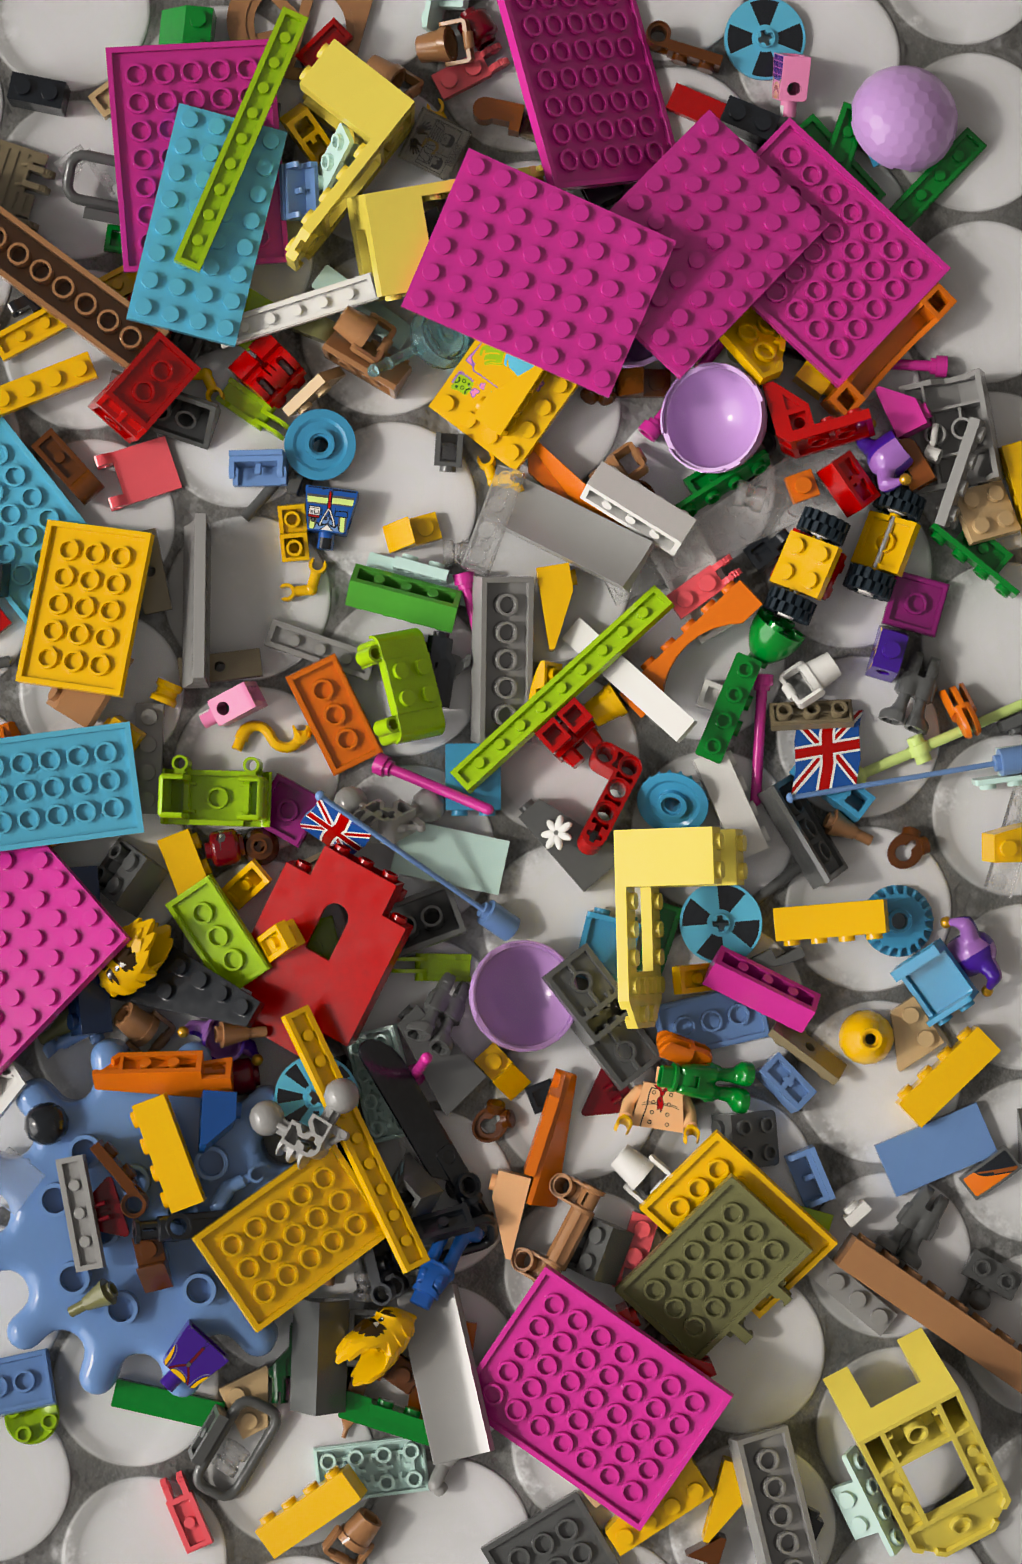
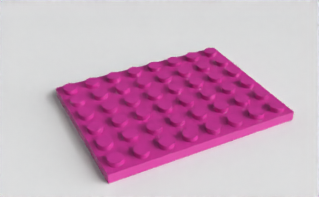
(588, 89)
(144, 101)
(732, 233)
(538, 273)
(854, 276)
(50, 943)
(596, 1397)

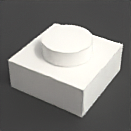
(708, 695)
(855, 1211)

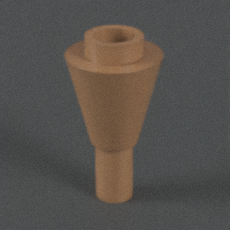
(839, 825)
(231, 1034)

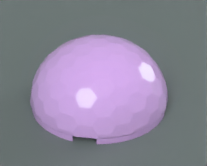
(904, 118)
(714, 418)
(514, 1001)

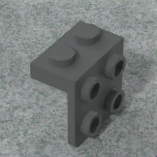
(752, 1134)

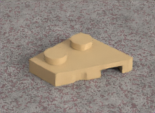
(315, 389)
(911, 1033)
(254, 1384)

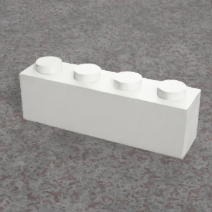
(637, 508)
(730, 802)

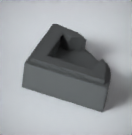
(295, 484)

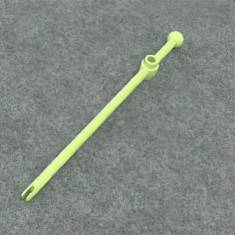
(920, 748)

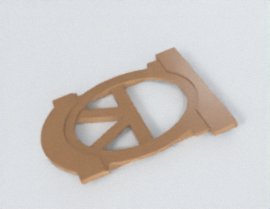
(242, 14)

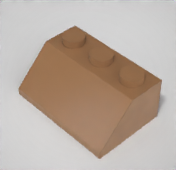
(390, 382)
(79, 706)

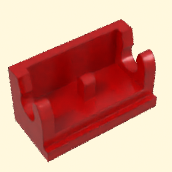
(848, 484)

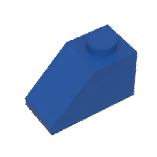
(216, 1116)

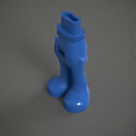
(434, 1275)

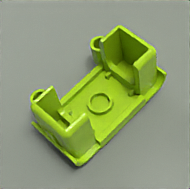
(408, 686)
(215, 795)

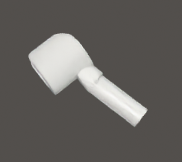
(931, 452)

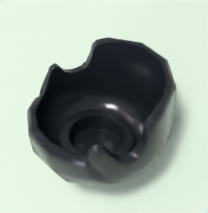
(46, 1123)

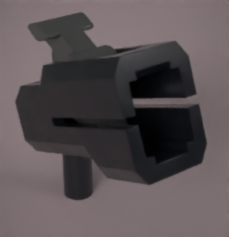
(445, 664)

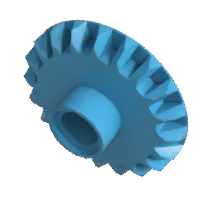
(314, 426)
(663, 812)
(917, 921)

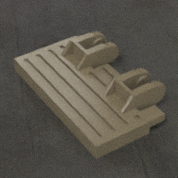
(15, 171)

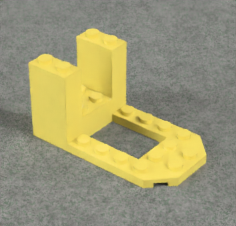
(379, 119)
(393, 233)
(654, 861)
(911, 1427)

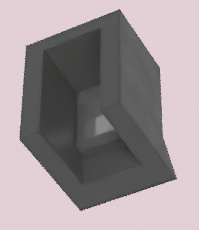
(448, 451)

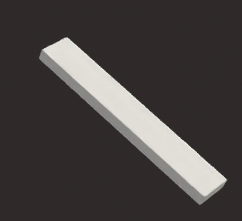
(306, 308)
(636, 686)

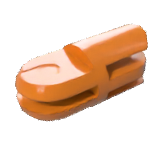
(961, 710)
(682, 1049)

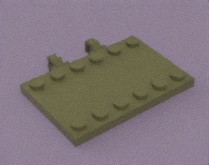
(715, 1270)

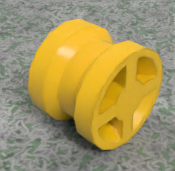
(166, 692)

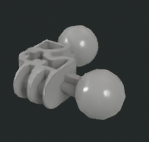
(392, 822)
(268, 1118)

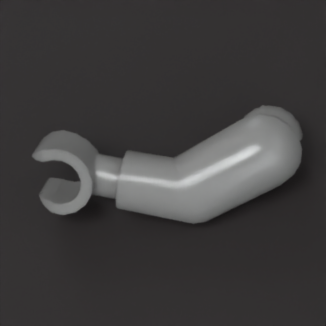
(437, 1477)

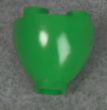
(772, 638)

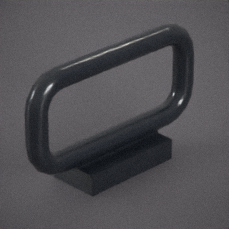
(452, 1223)

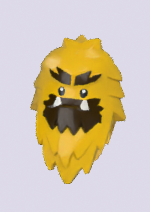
(138, 959)
(379, 1342)

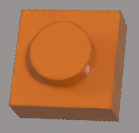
(801, 486)

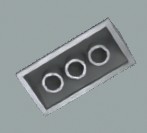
(187, 419)
(803, 834)
(434, 918)
(316, 1380)

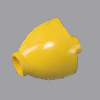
(853, 1035)

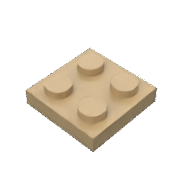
(987, 513)

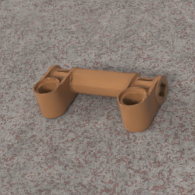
(583, 1200)

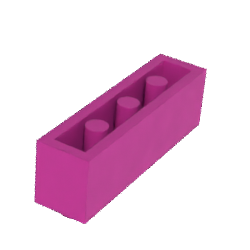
(761, 989)

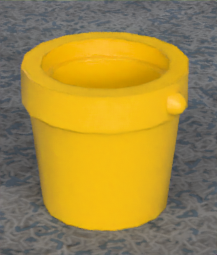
(606, 706)

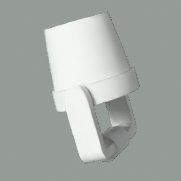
(816, 673)
(634, 1167)

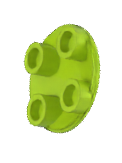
(33, 1425)

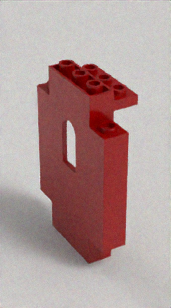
(349, 983)

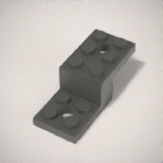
(599, 1017)

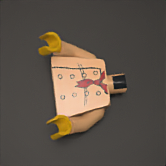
(658, 1109)

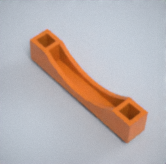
(889, 352)
(732, 608)

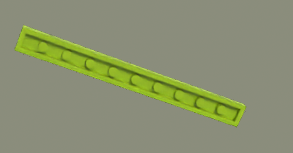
(241, 139)
(562, 688)

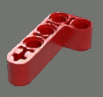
(607, 802)

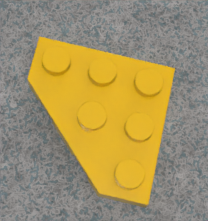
(756, 347)

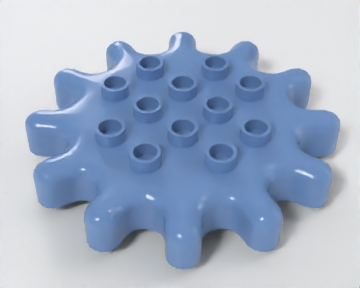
(40, 1248)

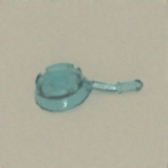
(431, 342)

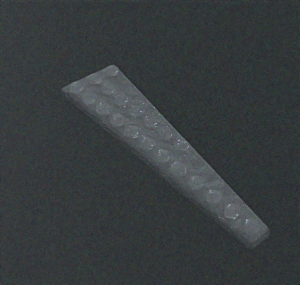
(731, 528)

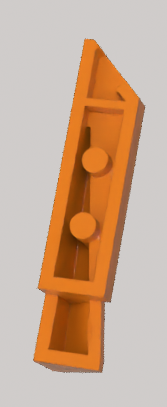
(558, 478)
(165, 1071)
(550, 1139)

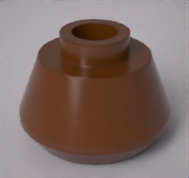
(265, 839)

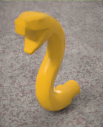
(245, 730)

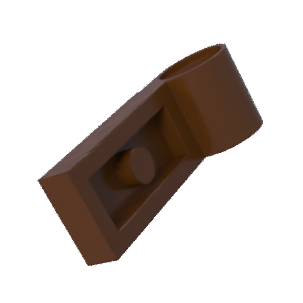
(680, 52)
(67, 466)
(123, 1174)

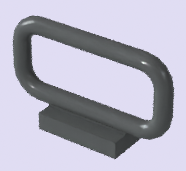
(96, 208)
(213, 1434)

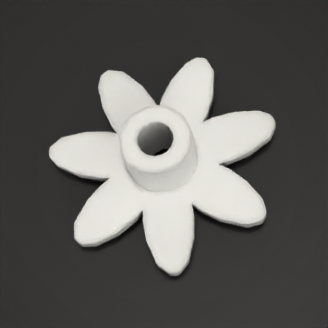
(557, 833)

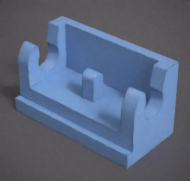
(298, 189)
(258, 468)
(785, 1083)
(809, 1176)

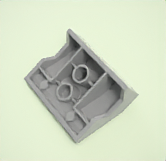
(952, 404)

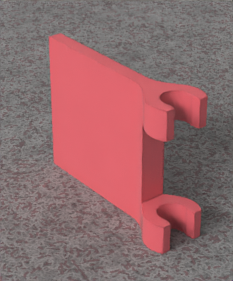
(142, 471)

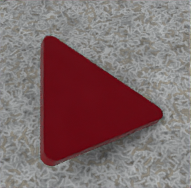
(604, 1097)
(108, 1209)

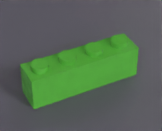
(403, 598)

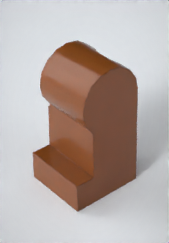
(499, 112)
(920, 470)

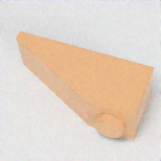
(509, 1200)

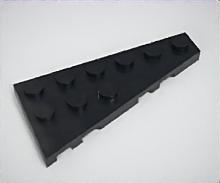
(196, 990)

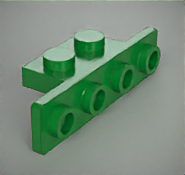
(709, 487)
(986, 558)
(728, 708)
(385, 1416)

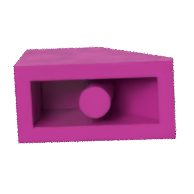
(904, 412)

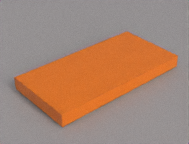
(334, 714)

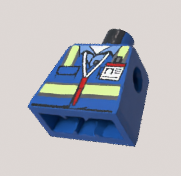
(329, 513)

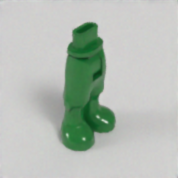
(700, 1080)

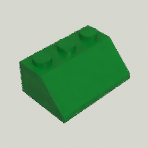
(187, 25)

